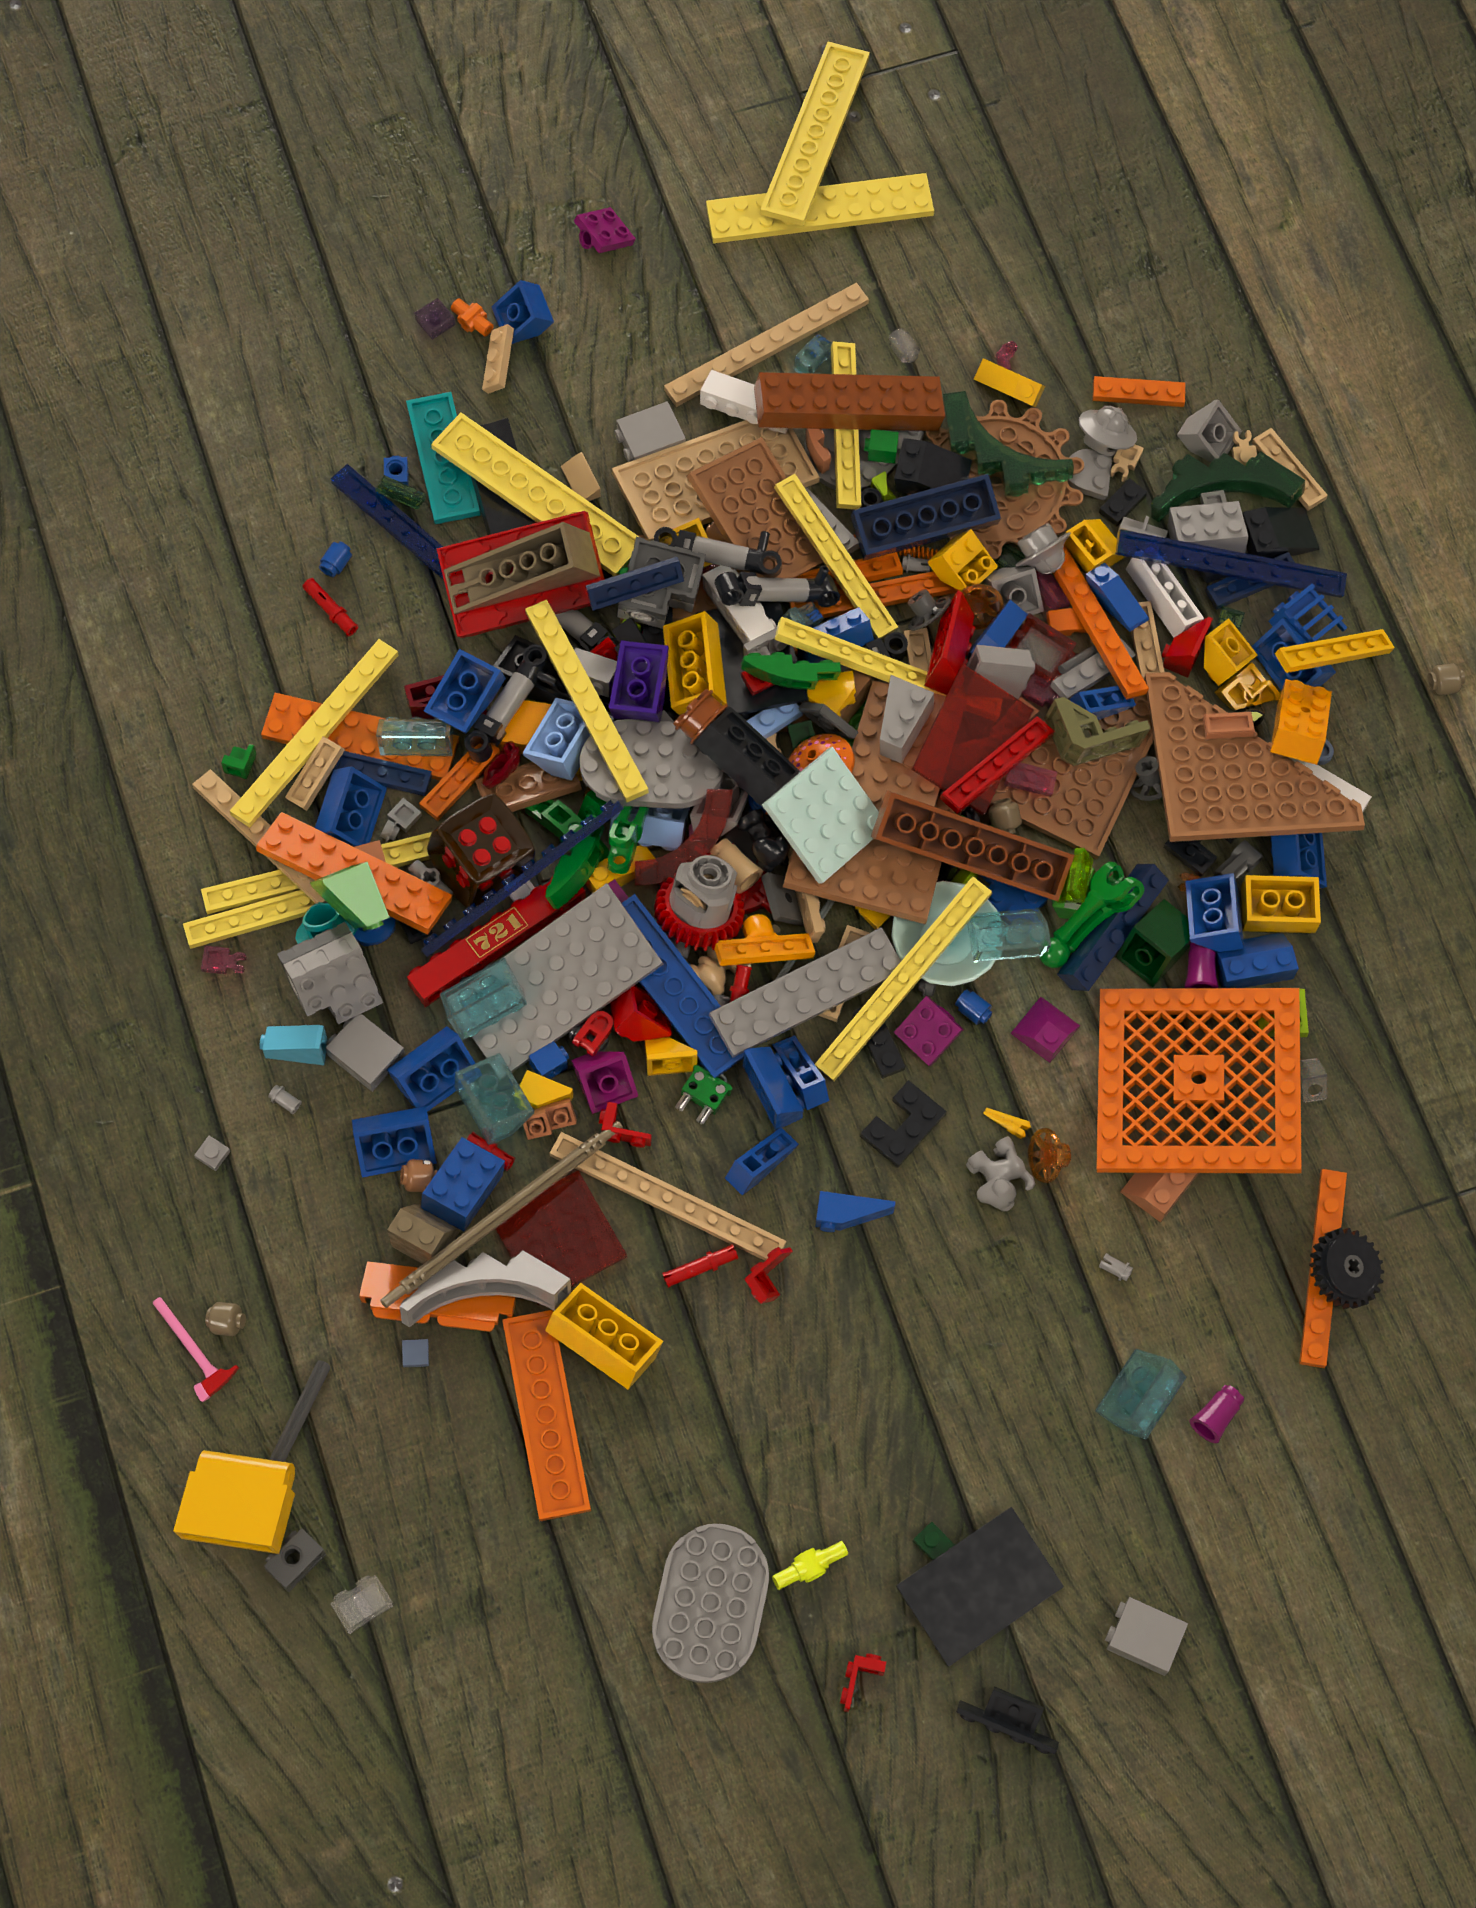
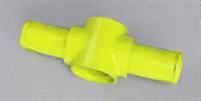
(809, 1565)

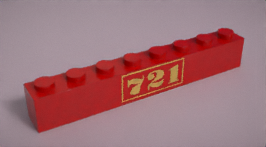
(487, 943)

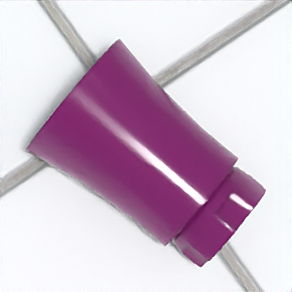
(1201, 968)
(1217, 1414)

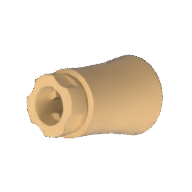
(747, 871)

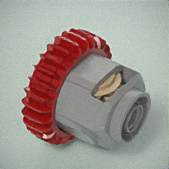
(700, 903)

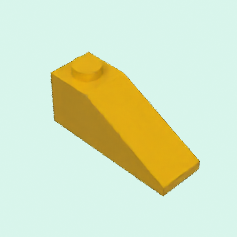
(1009, 382)
(602, 875)

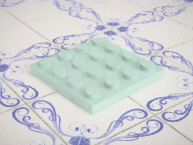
(824, 815)

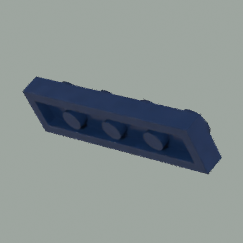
(634, 583)
(1235, 589)
(388, 773)

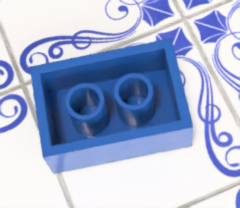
(462, 1184)

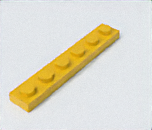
(1334, 650)

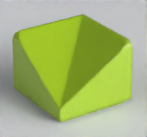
(880, 483)

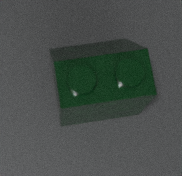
(1156, 943)

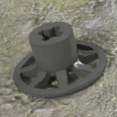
(923, 606)
(1148, 777)

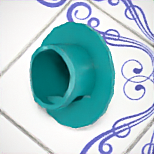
(319, 919)

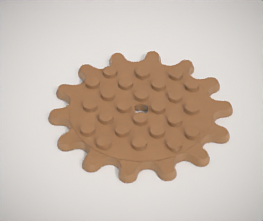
(1042, 502)

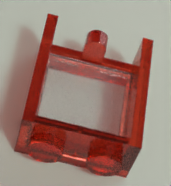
(1046, 646)

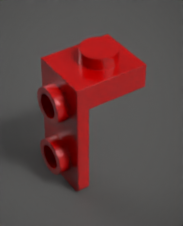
(635, 1138)
(758, 1280)
(869, 1664)

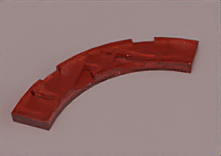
(698, 844)

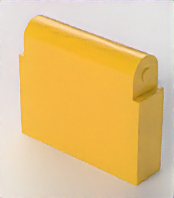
(237, 1502)

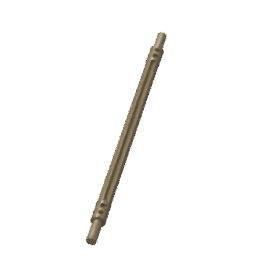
(499, 1216)

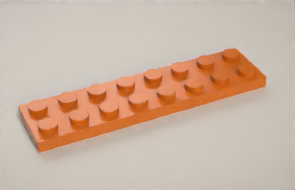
(353, 734)
(321, 855)
(546, 1417)

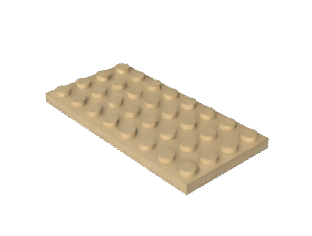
(664, 496)

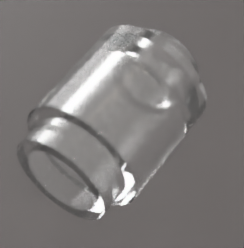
(904, 346)

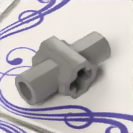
(420, 871)

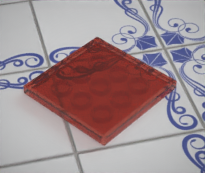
(564, 1231)

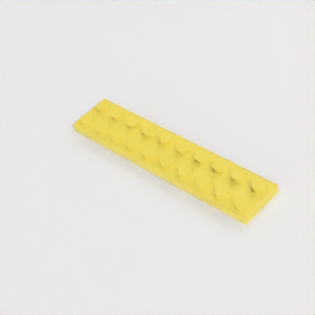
(815, 134)
(832, 208)
(530, 487)

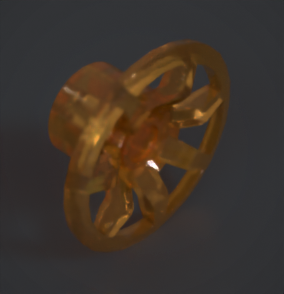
(979, 602)
(1052, 1155)

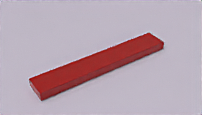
(997, 765)

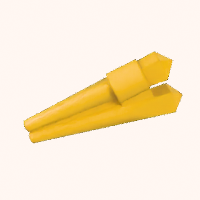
(1009, 1122)

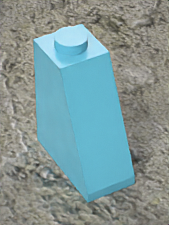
(295, 1043)

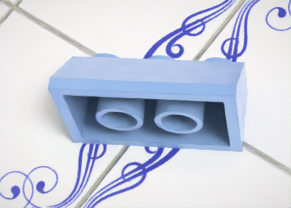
(558, 740)
(662, 827)

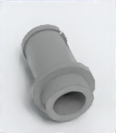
(915, 564)
(284, 1099)
(1117, 1268)

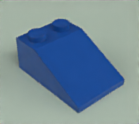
(464, 691)

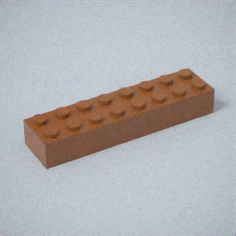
(849, 401)
(972, 845)

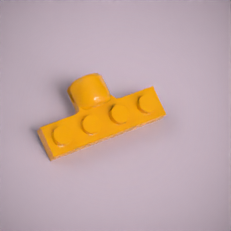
(763, 945)

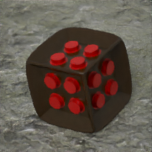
(479, 849)

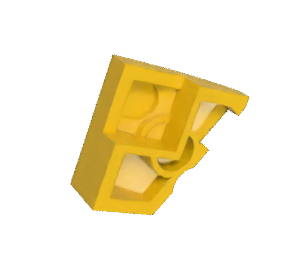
(1247, 689)

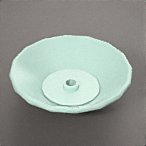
(956, 963)

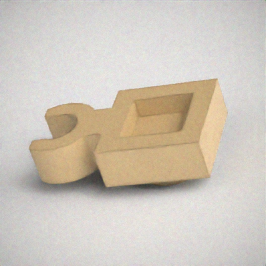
(1243, 451)
(1126, 460)

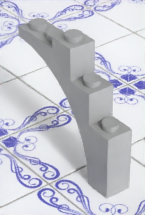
(485, 1276)

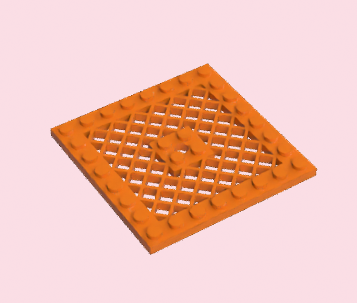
(1210, 1158)

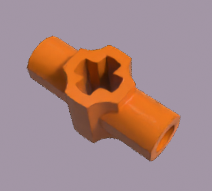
(472, 317)

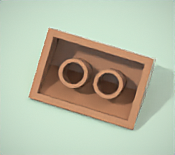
(1158, 1191)

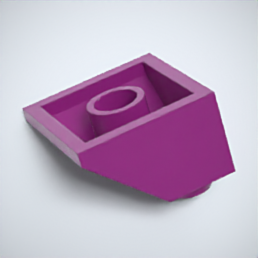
(1045, 1029)
(604, 1079)

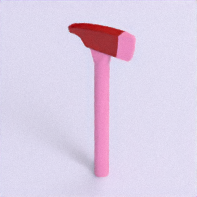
(215, 1378)

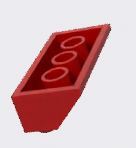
(950, 644)

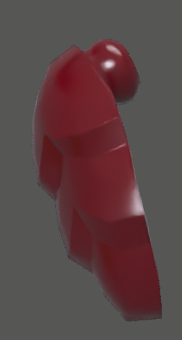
(502, 765)

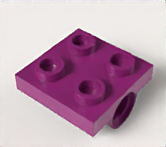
(603, 231)
(928, 1030)

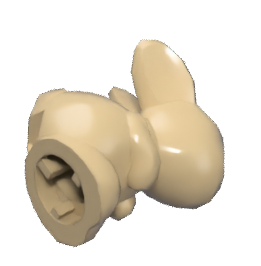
(712, 973)

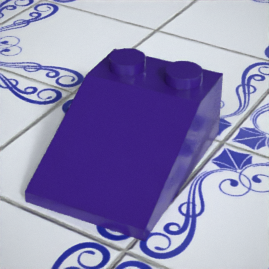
(639, 681)

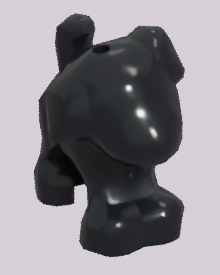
(768, 841)

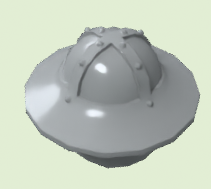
(1106, 430)
(1043, 549)

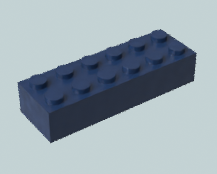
(925, 517)

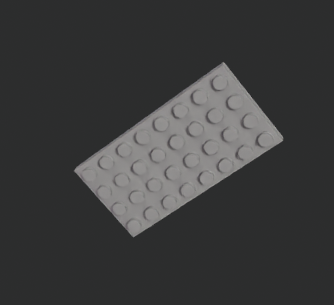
(570, 974)

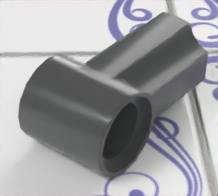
(1242, 859)

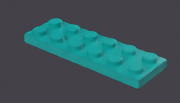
(447, 486)

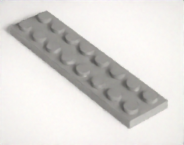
(805, 992)

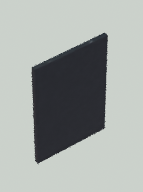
(732, 654)
(979, 1586)

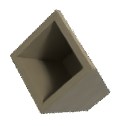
(420, 1233)

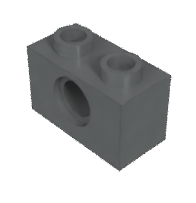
(291, 1574)

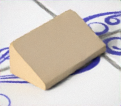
(581, 477)

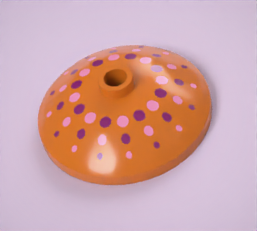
(816, 745)

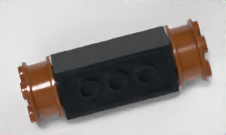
(736, 747)

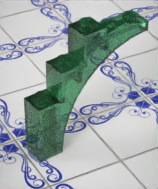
(991, 456)
(1259, 477)

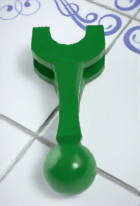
(624, 838)
(1103, 900)

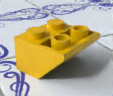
(1092, 545)
(962, 561)

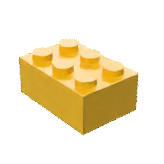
(1280, 904)

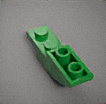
(782, 672)
(558, 819)
(575, 870)

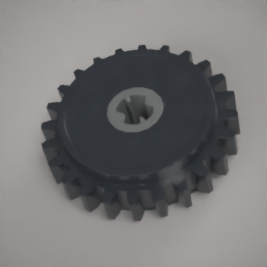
(1346, 1268)

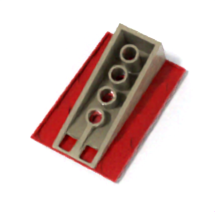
(508, 571)

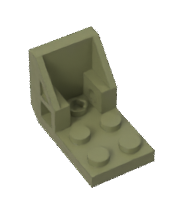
(1074, 740)

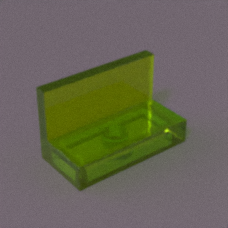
(1078, 878)

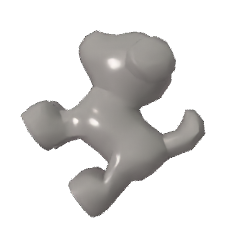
(998, 1189)

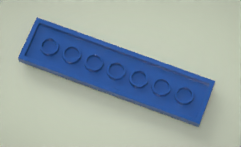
(682, 995)

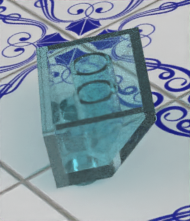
(414, 737)
(1008, 935)
(483, 999)
(493, 1098)
(1141, 1393)

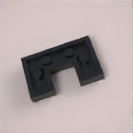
(1193, 854)
(901, 1143)

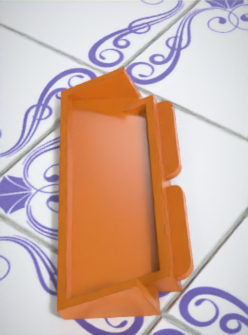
(472, 1313)

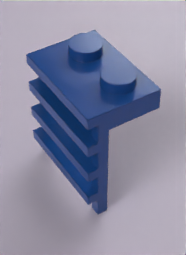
(1300, 604)

